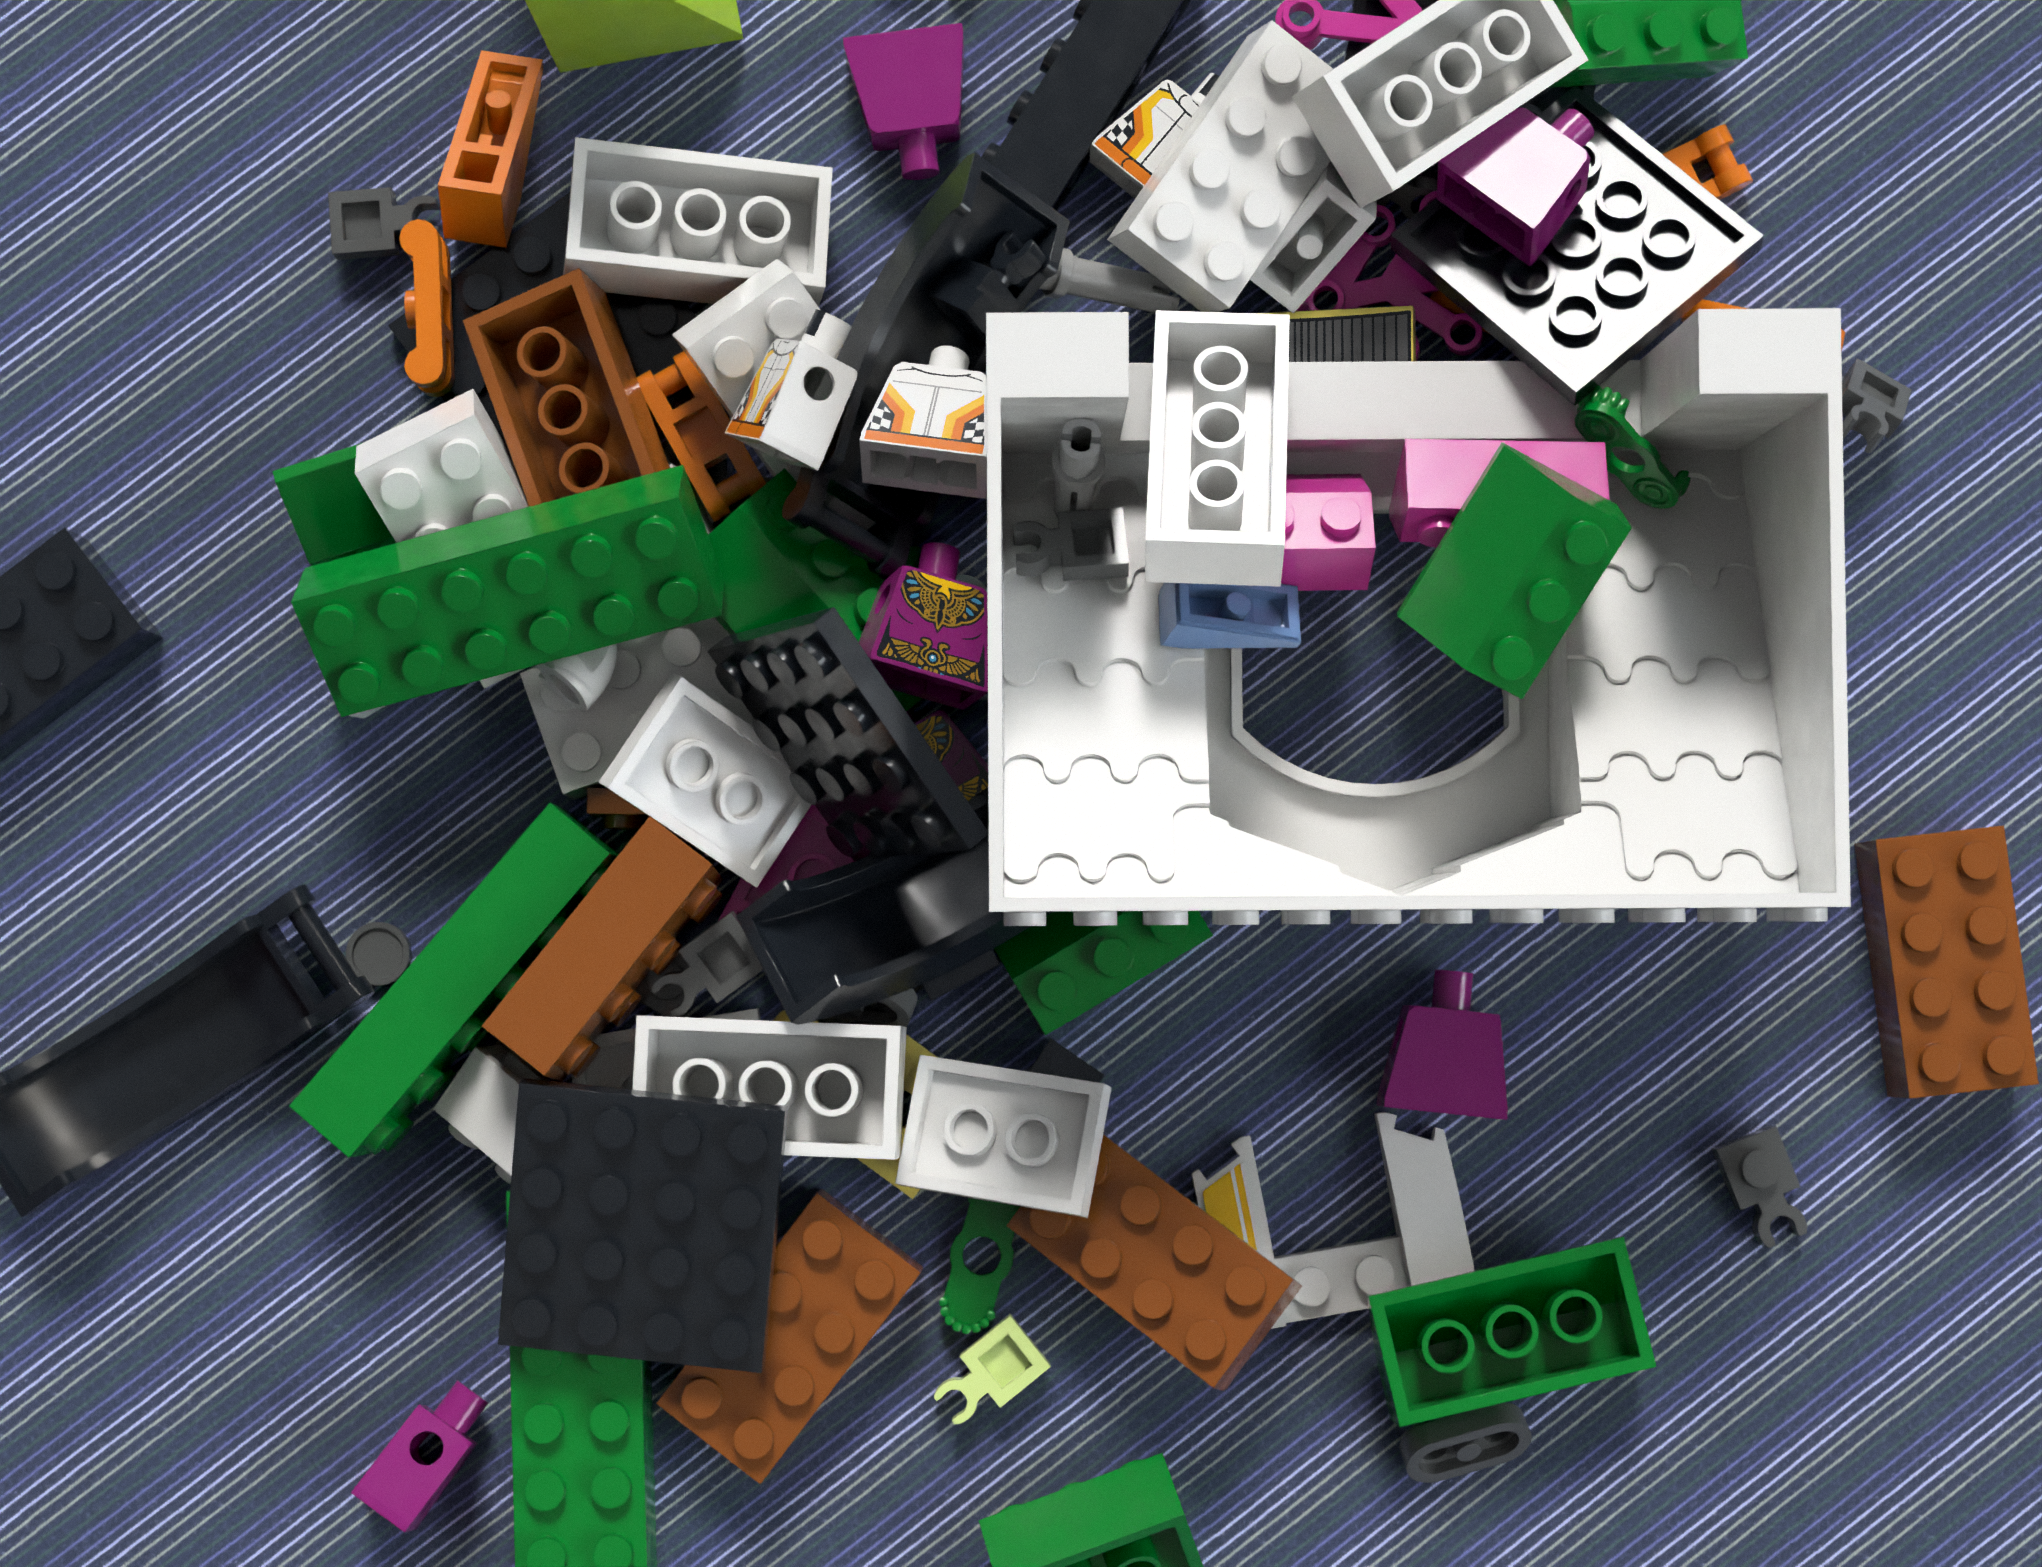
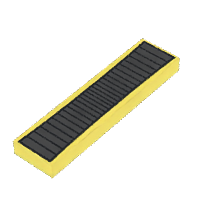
(1352, 335)

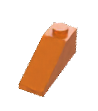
(490, 150)

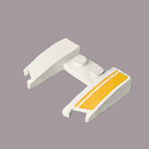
(1337, 1279)

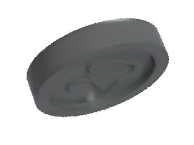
(379, 953)

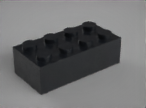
(61, 634)

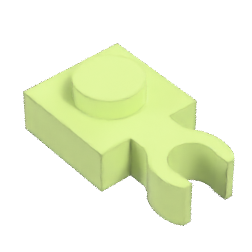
(999, 1365)

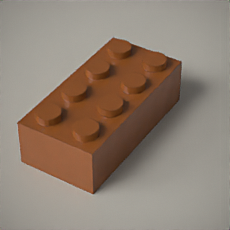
(565, 389)
(605, 953)
(1946, 963)
(1165, 1267)
(827, 1301)

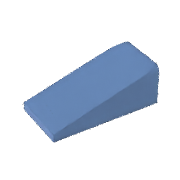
(1228, 616)

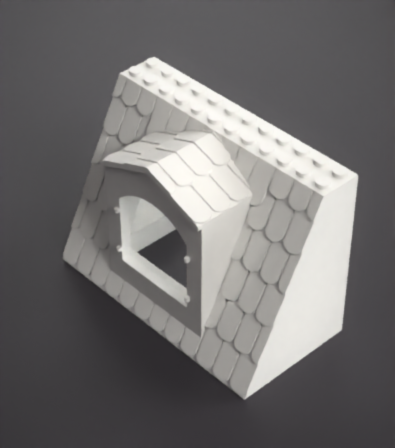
(1653, 767)

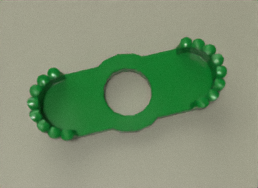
(1602, 419)
(972, 1296)

